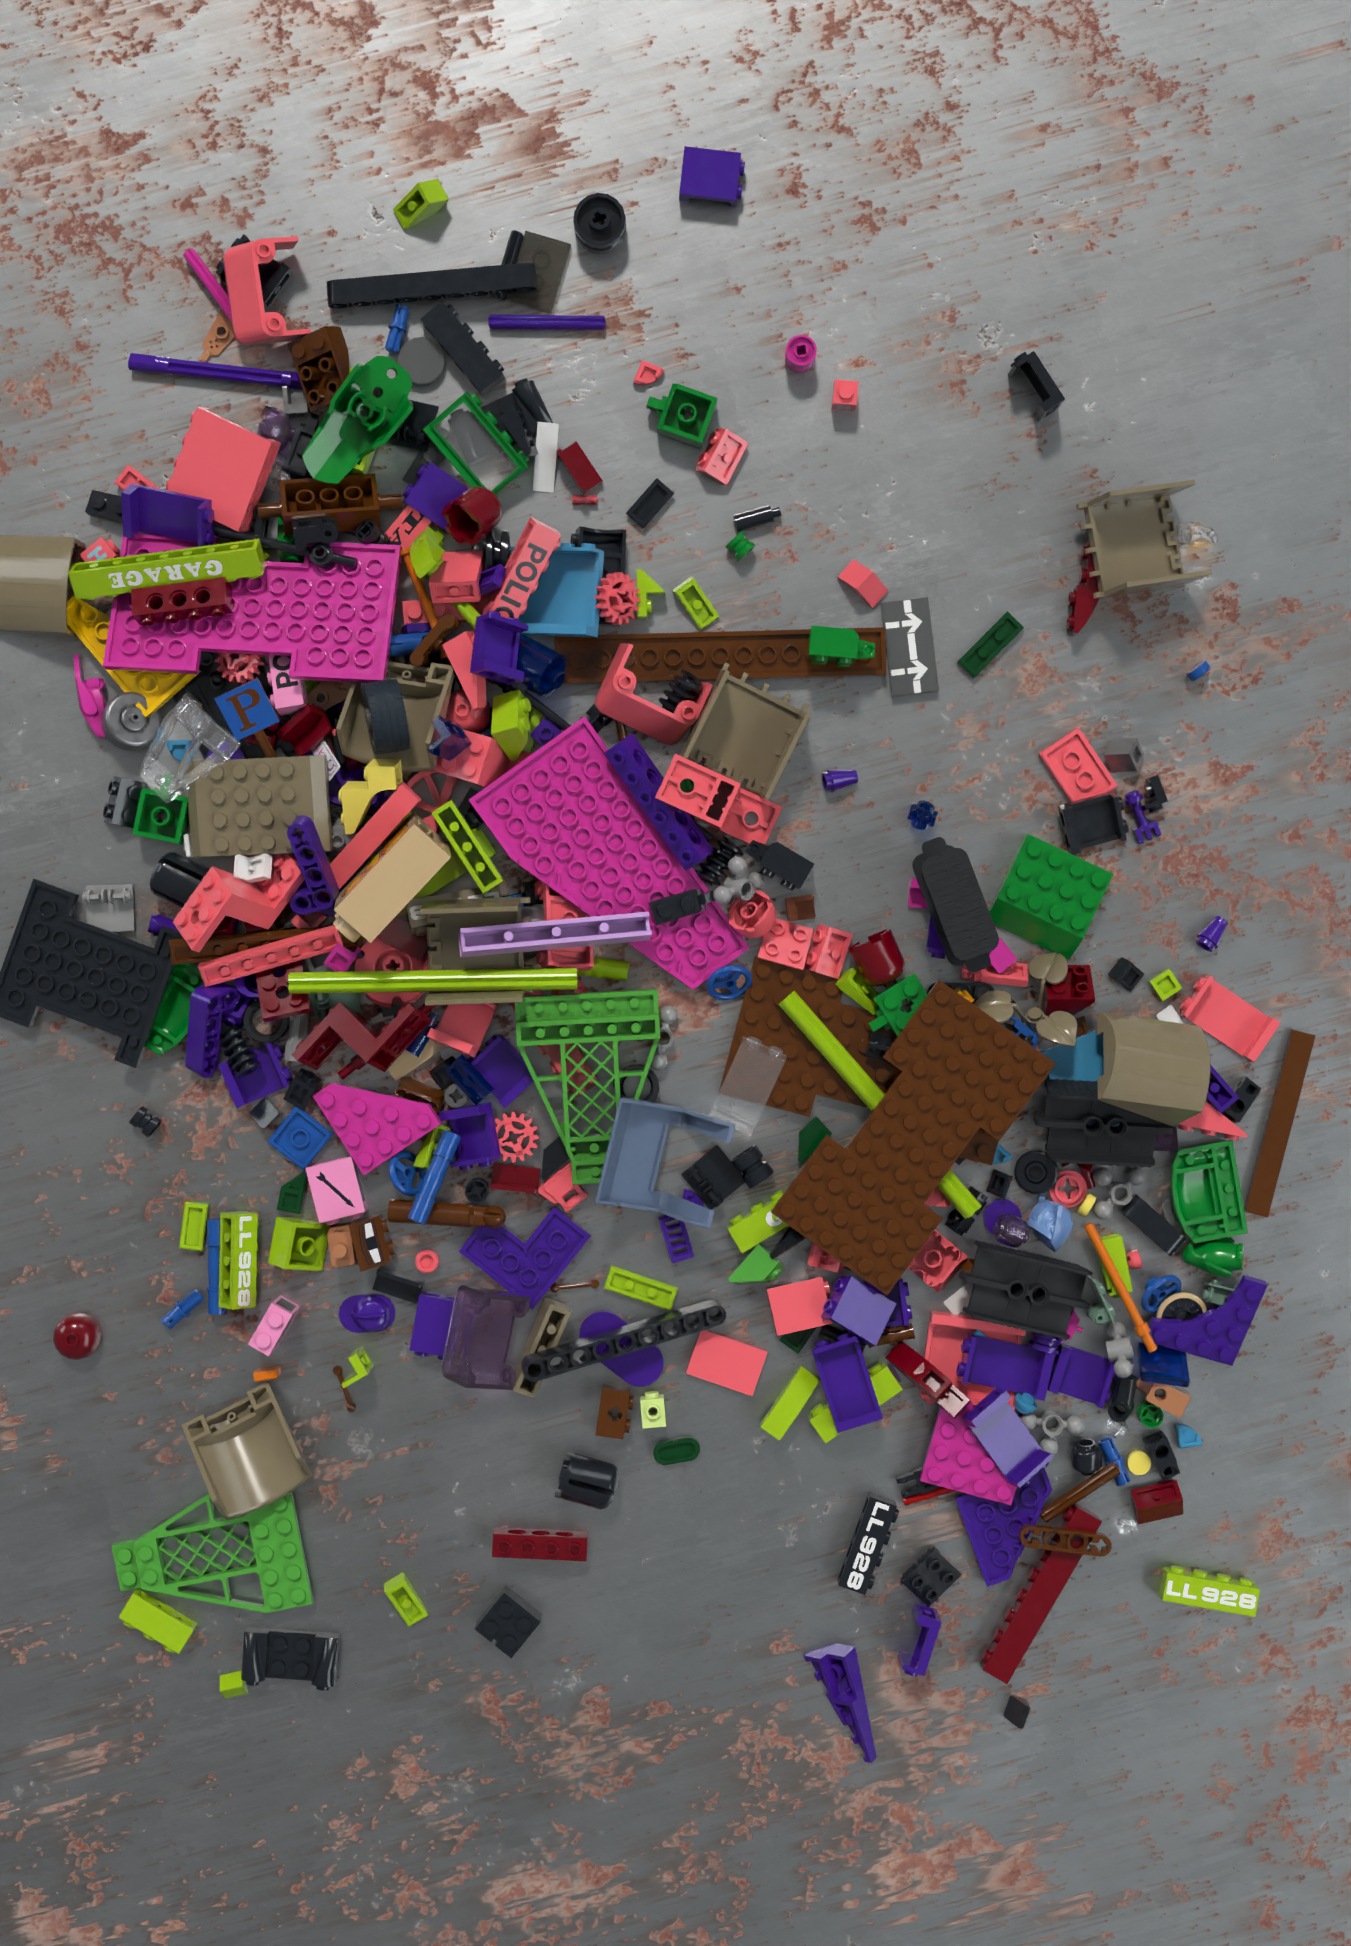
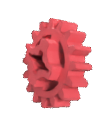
(617, 598)
(239, 666)
(518, 1148)

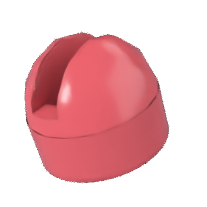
(1134, 1260)

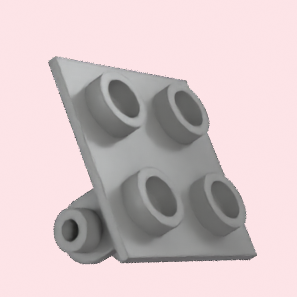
(110, 906)

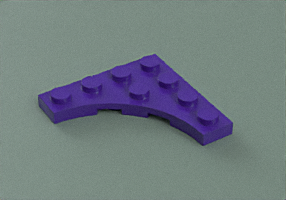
(1217, 1332)

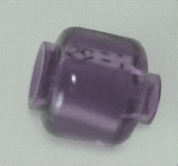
(1011, 1230)

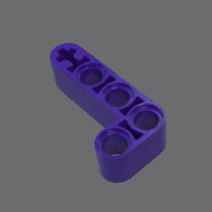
(307, 837)
(205, 1026)

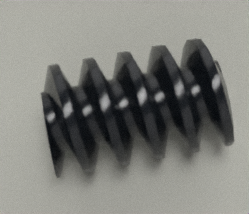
(684, 690)
(719, 862)
(238, 1052)

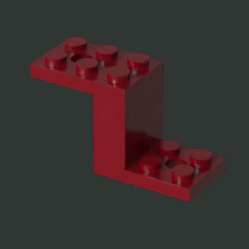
(349, 1026)

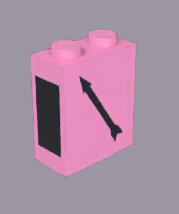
(336, 1190)
(274, 1325)

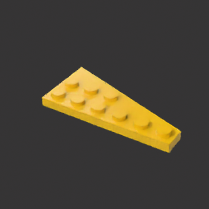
(92, 629)

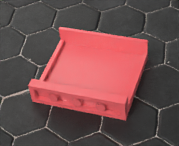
(225, 466)
(944, 1347)

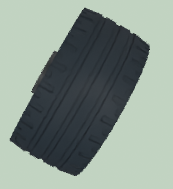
(385, 716)

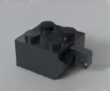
(780, 862)

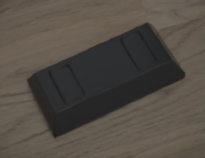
(650, 503)

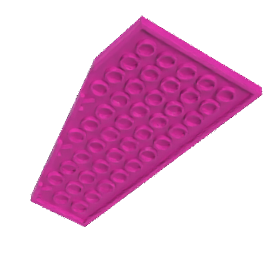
(591, 842)

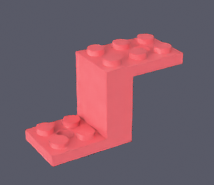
(479, 762)
(718, 801)
(224, 895)

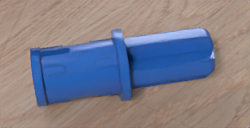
(397, 328)
(182, 1309)

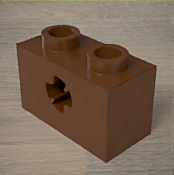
(607, 1424)

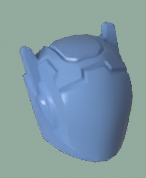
(1050, 1223)

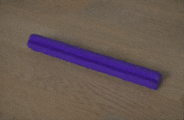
(577, 322)

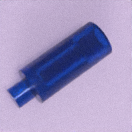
(421, 1040)

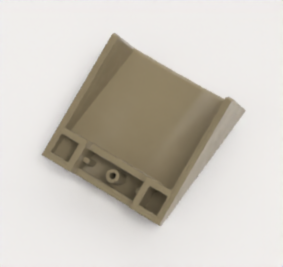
(35, 583)
(424, 696)
(1153, 1067)
(247, 1453)

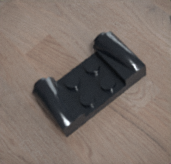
(528, 398)
(614, 547)
(290, 1656)

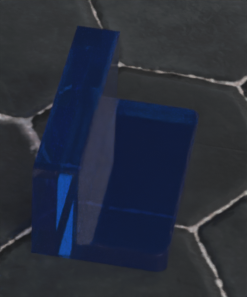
(452, 739)
(469, 1079)

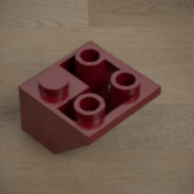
(1072, 993)

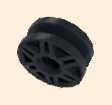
(497, 551)

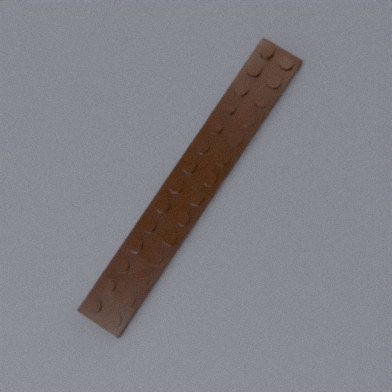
(758, 653)

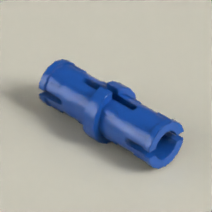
(1112, 1455)

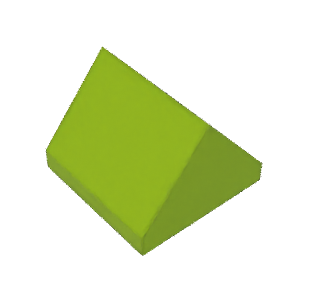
(232, 1685)

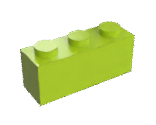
(157, 1621)

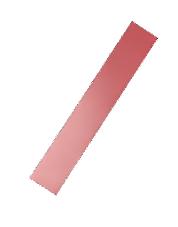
(373, 834)
(269, 956)

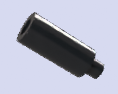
(756, 517)

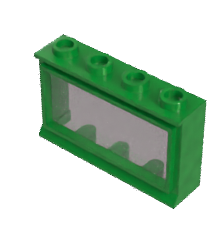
(476, 444)

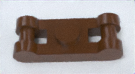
(434, 640)

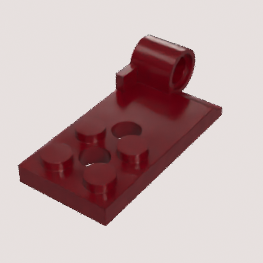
(269, 986)

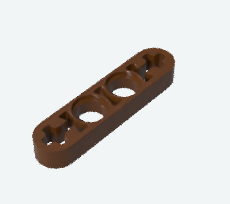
(1064, 1541)

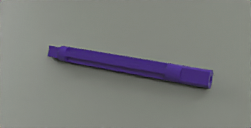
(166, 365)

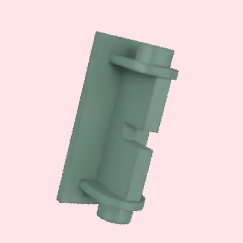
(1216, 1292)

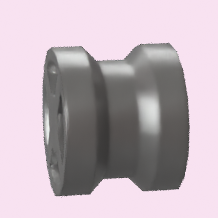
(459, 1097)

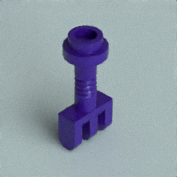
(1144, 826)

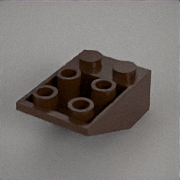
(321, 364)

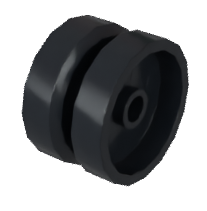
(588, 215)

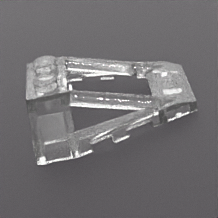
(205, 731)

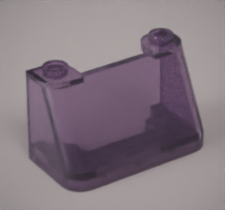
(481, 1337)

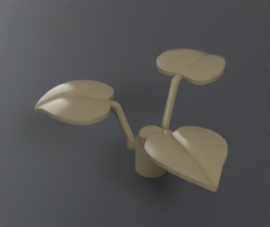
(1059, 1026)

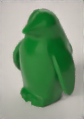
(1215, 1256)

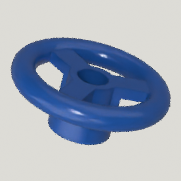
(727, 978)
(403, 1175)
(1158, 1290)

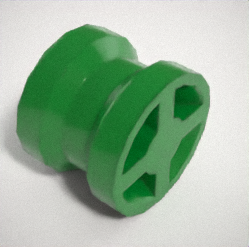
(740, 546)

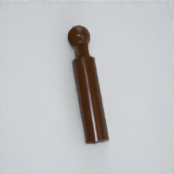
(449, 1214)

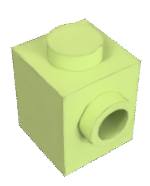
(656, 1417)

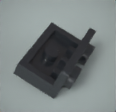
(123, 801)

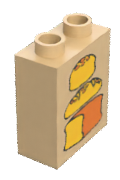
(390, 880)

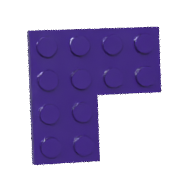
(529, 1265)

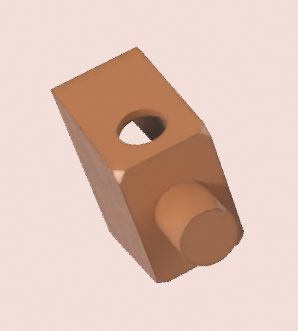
(341, 1246)
(1173, 1401)

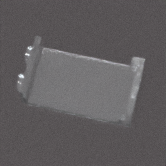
(748, 1084)

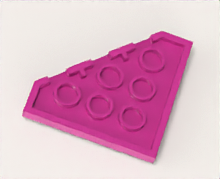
(374, 1123)
(961, 1463)

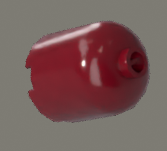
(472, 515)
(879, 959)

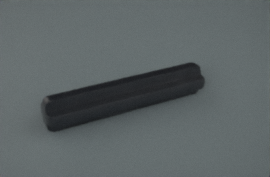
(511, 254)

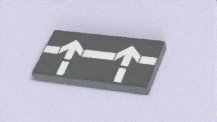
(909, 647)

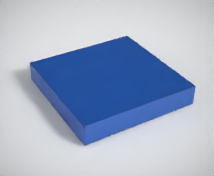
(300, 1137)

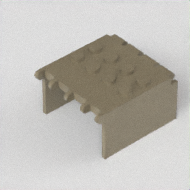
(1133, 540)
(745, 733)
(454, 914)

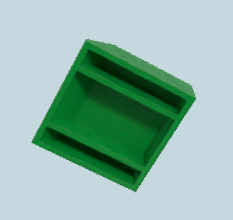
(1048, 896)

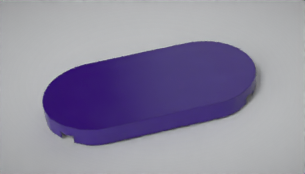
(635, 1368)

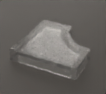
(794, 1267)

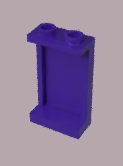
(846, 1382)

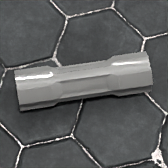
(297, 1032)

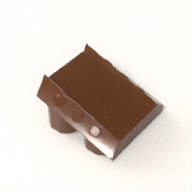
(420, 1092)

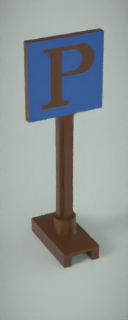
(248, 713)

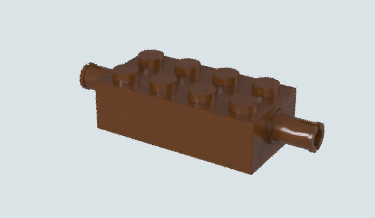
(347, 502)

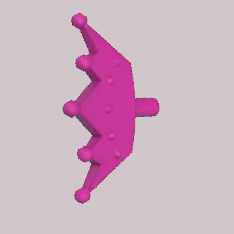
(1072, 1325)

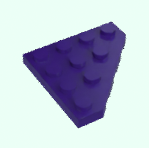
(995, 1526)

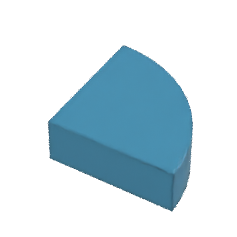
(178, 748)
(1001, 1155)
(1187, 1436)

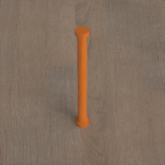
(422, 594)

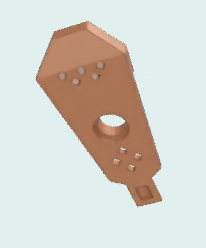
(221, 321)
(332, 693)

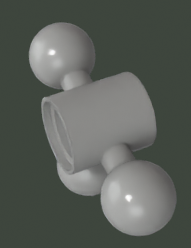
(736, 885)
(667, 1015)
(1103, 1177)
(1120, 1350)
(1073, 1425)

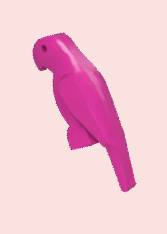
(90, 698)

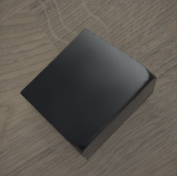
(1126, 974)
(439, 1074)
(265, 1113)
(1017, 1711)

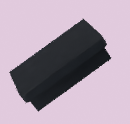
(398, 1284)

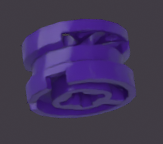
(1045, 1343)

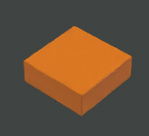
(267, 1373)

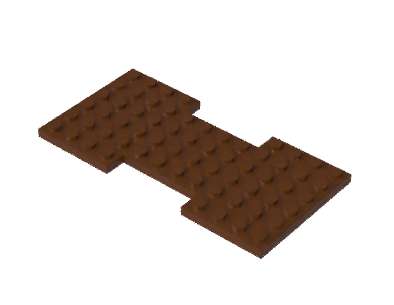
(805, 1068)
(954, 1078)

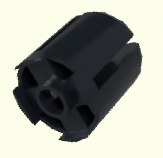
(176, 878)
(587, 1481)

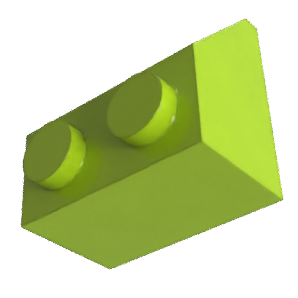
(511, 722)
(298, 1244)

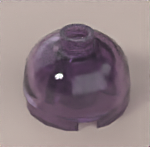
(276, 426)

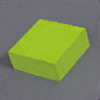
(1165, 984)

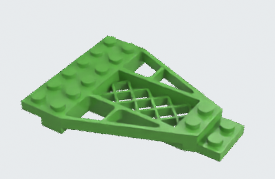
(579, 1020)
(275, 1547)

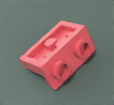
(721, 455)
(828, 951)

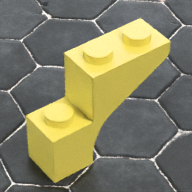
(358, 795)

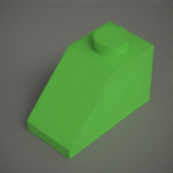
(757, 1268)

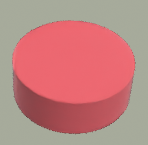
(427, 1261)

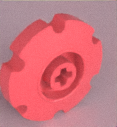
(382, 957)

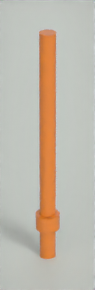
(1141, 1327)

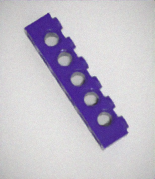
(644, 782)

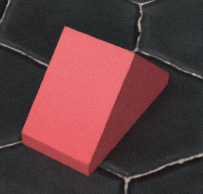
(863, 583)

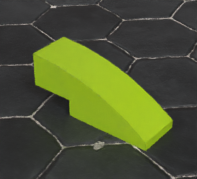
(789, 1403)

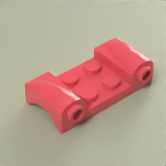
(558, 908)

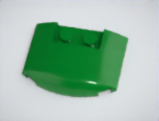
(173, 1016)
(1208, 1192)

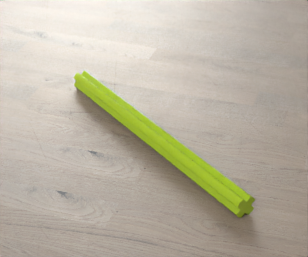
(432, 980)
(863, 1086)

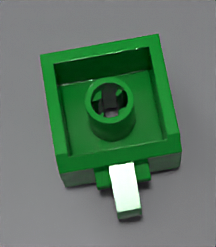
(679, 401)
(837, 646)
(147, 817)
(889, 1004)

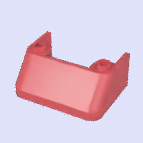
(245, 295)
(619, 703)

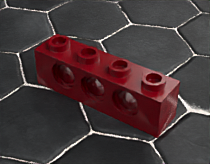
(194, 592)
(540, 1544)

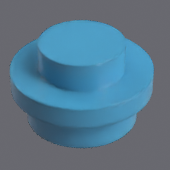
(1025, 1403)

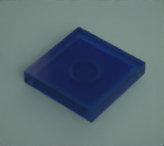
(1163, 1366)

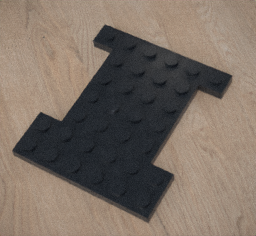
(83, 972)

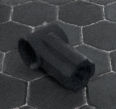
(1123, 1395)

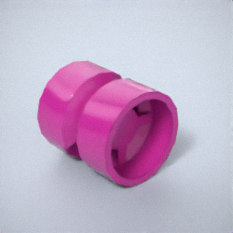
(800, 353)

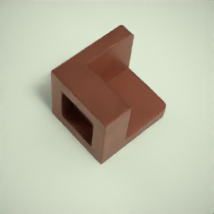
(800, 908)

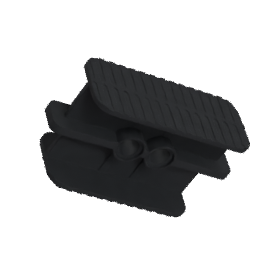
(956, 904)
(1071, 1141)
(1000, 1267)

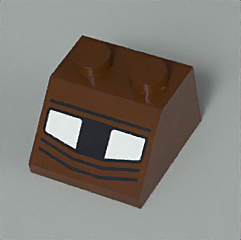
(372, 1241)

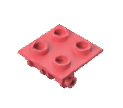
(786, 944)

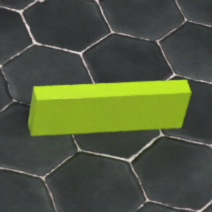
(640, 1287)

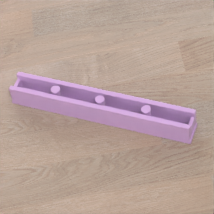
(554, 934)

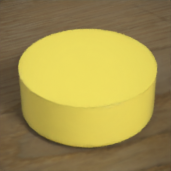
(1086, 1205)
(1138, 1462)

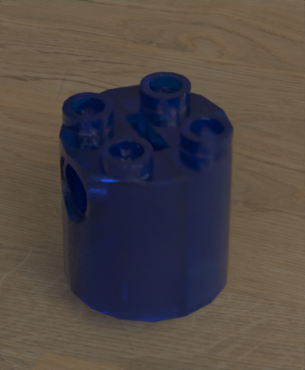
(542, 666)

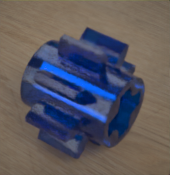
(922, 815)

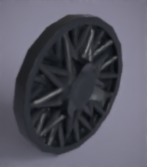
(1036, 1172)

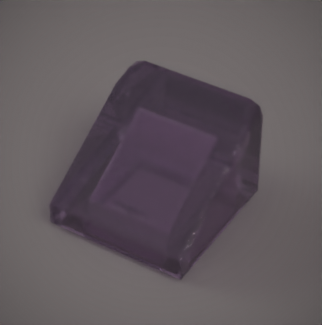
(1166, 1142)

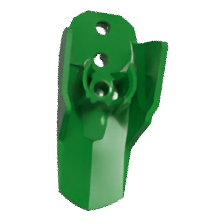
(358, 419)

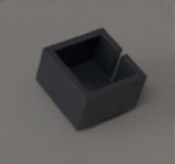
(508, 1621)

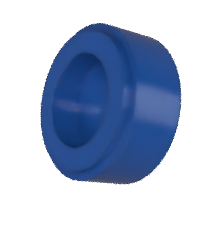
(1198, 670)

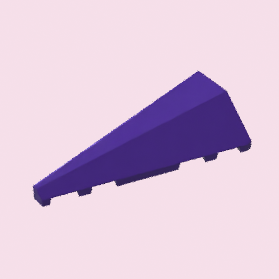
(840, 1673)

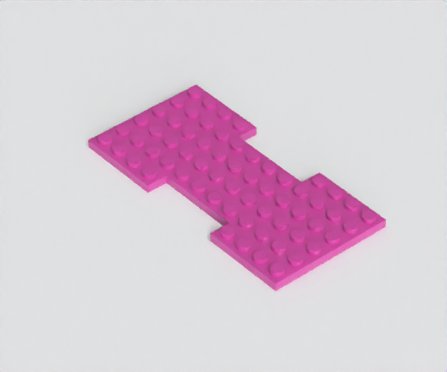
(326, 619)

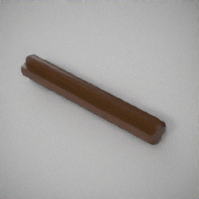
(1080, 1492)

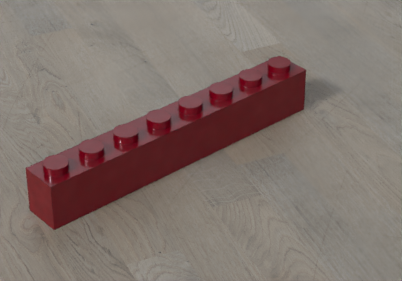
(1036, 1598)

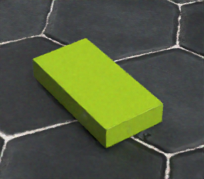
(194, 1226)

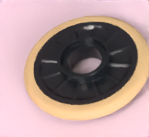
(1181, 1302)

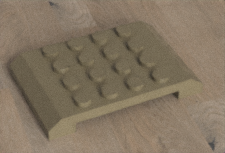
(254, 801)

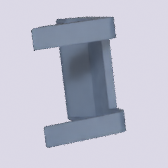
(636, 1155)

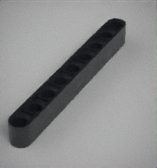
(431, 285)
(611, 1338)

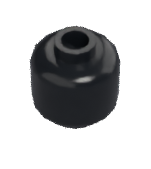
(1086, 1456)

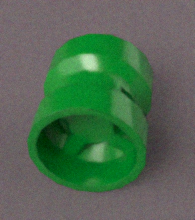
(1151, 1418)

